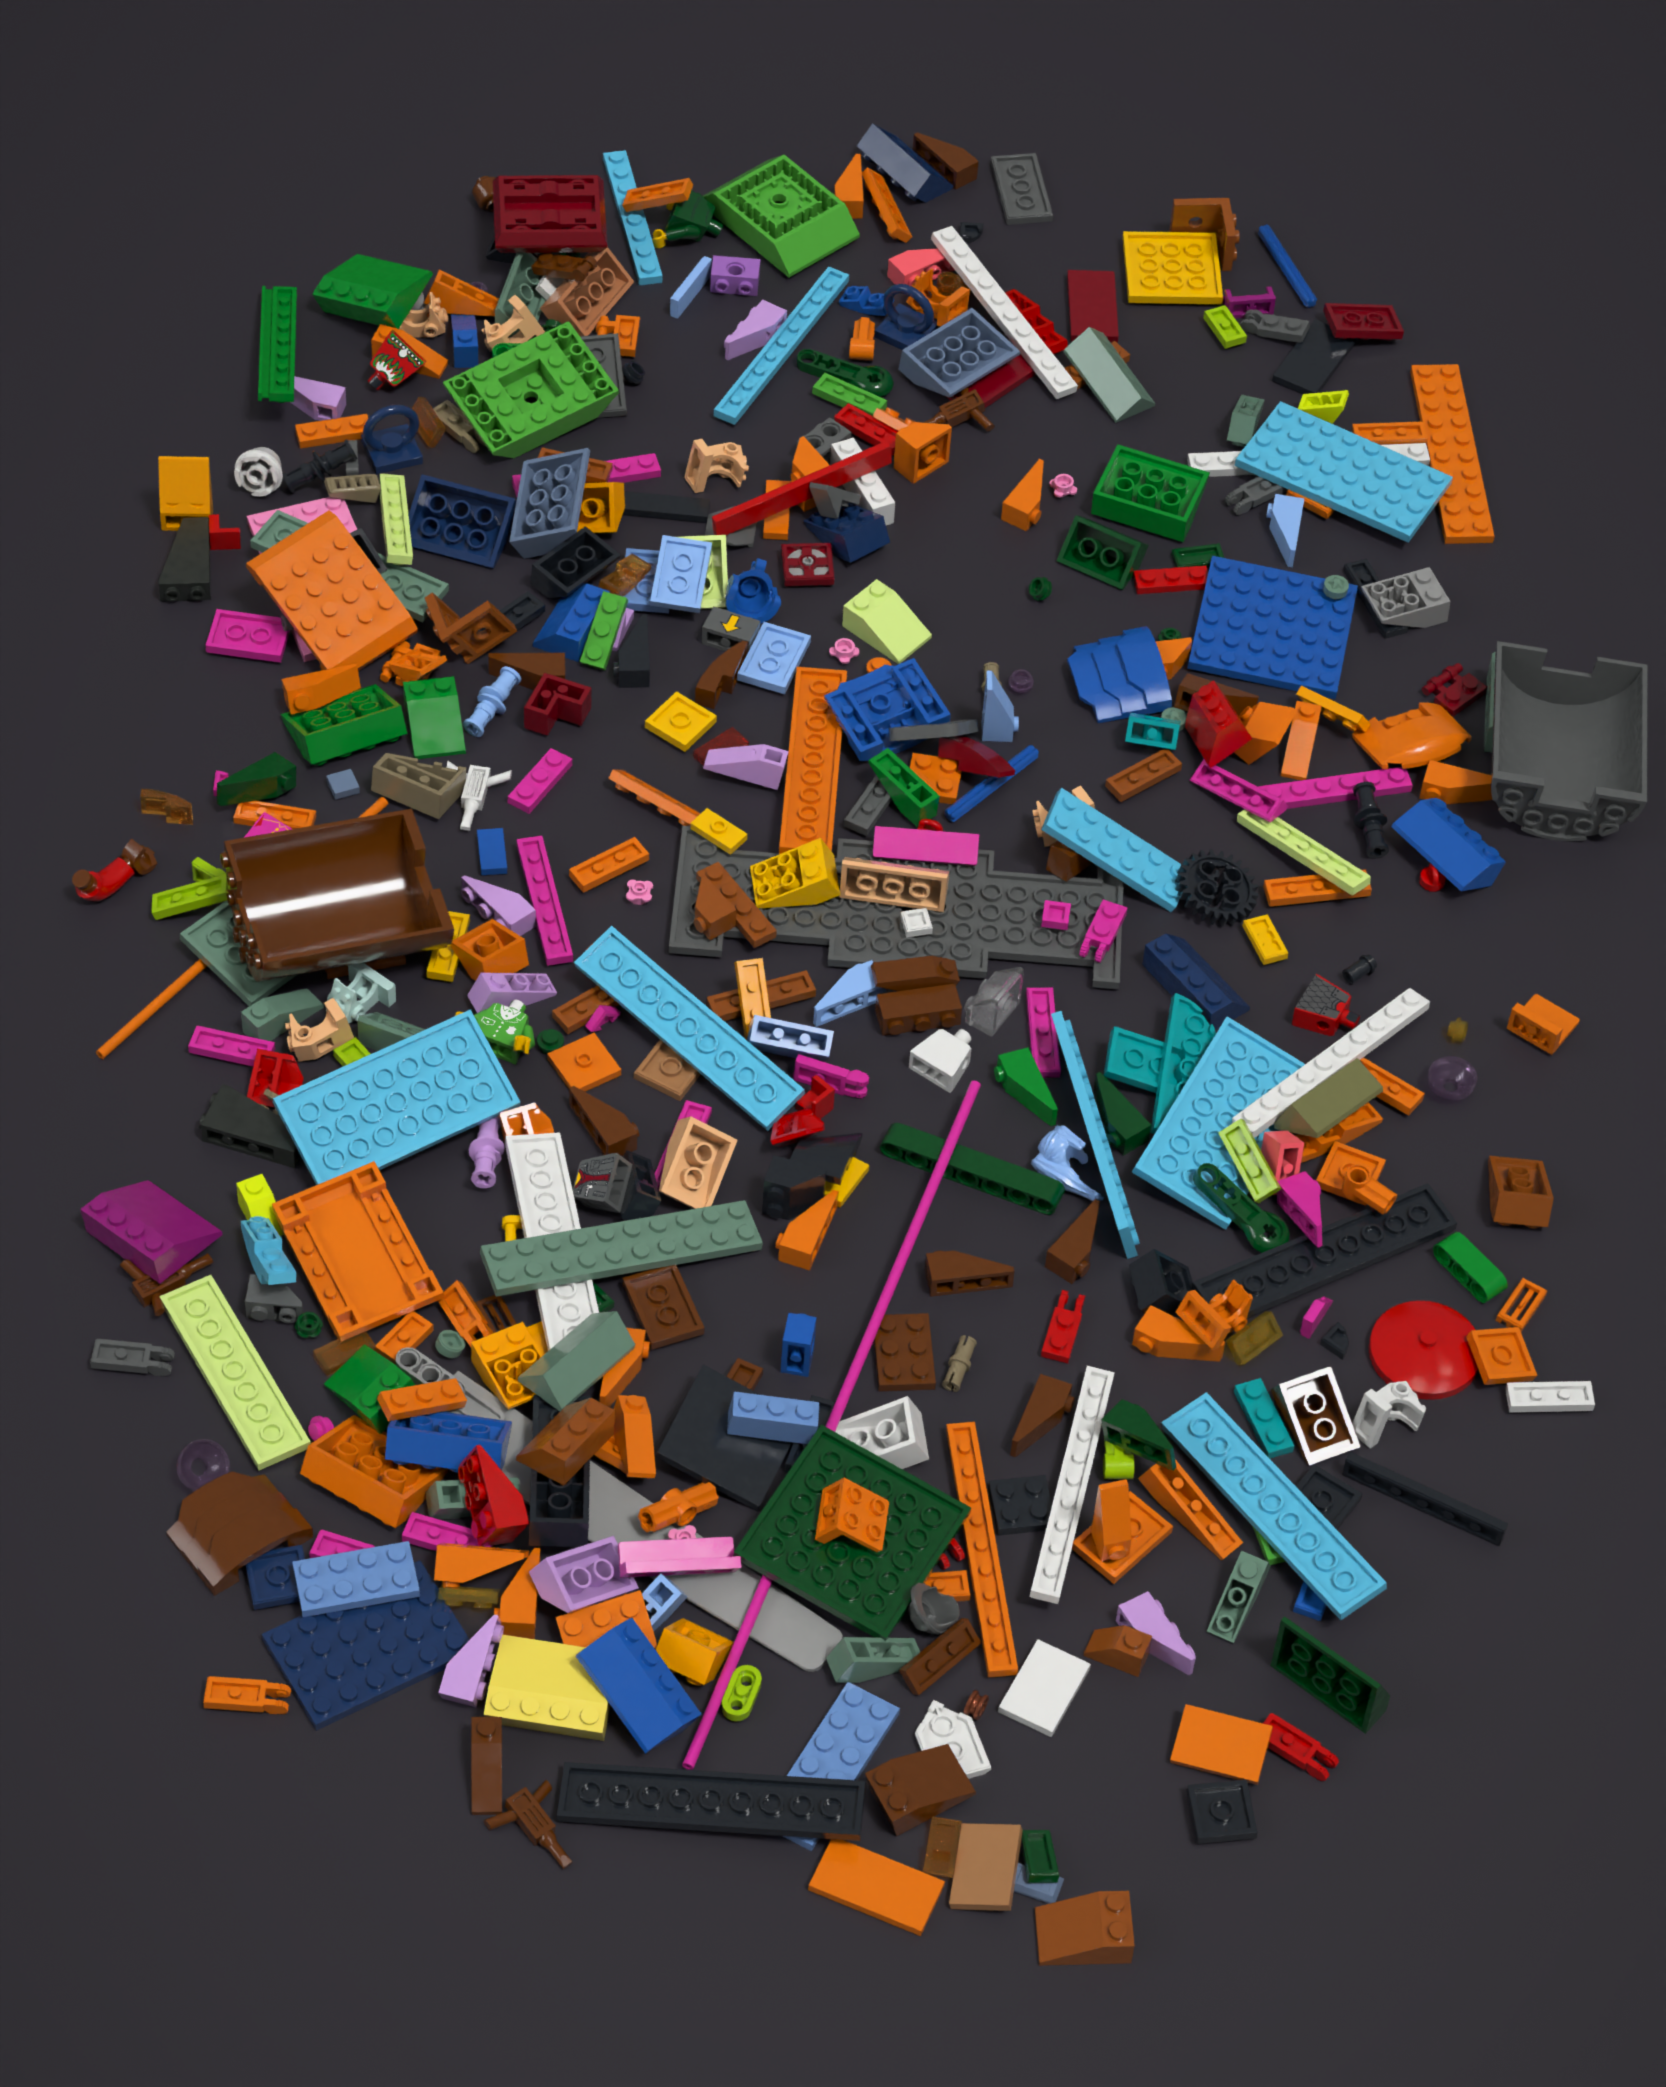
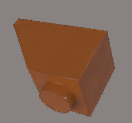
(713, 911)
(1120, 1648)

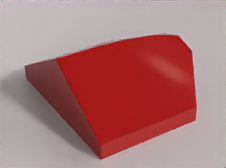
(276, 1073)
(795, 1127)

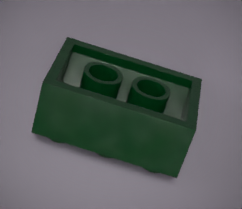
(1101, 552)

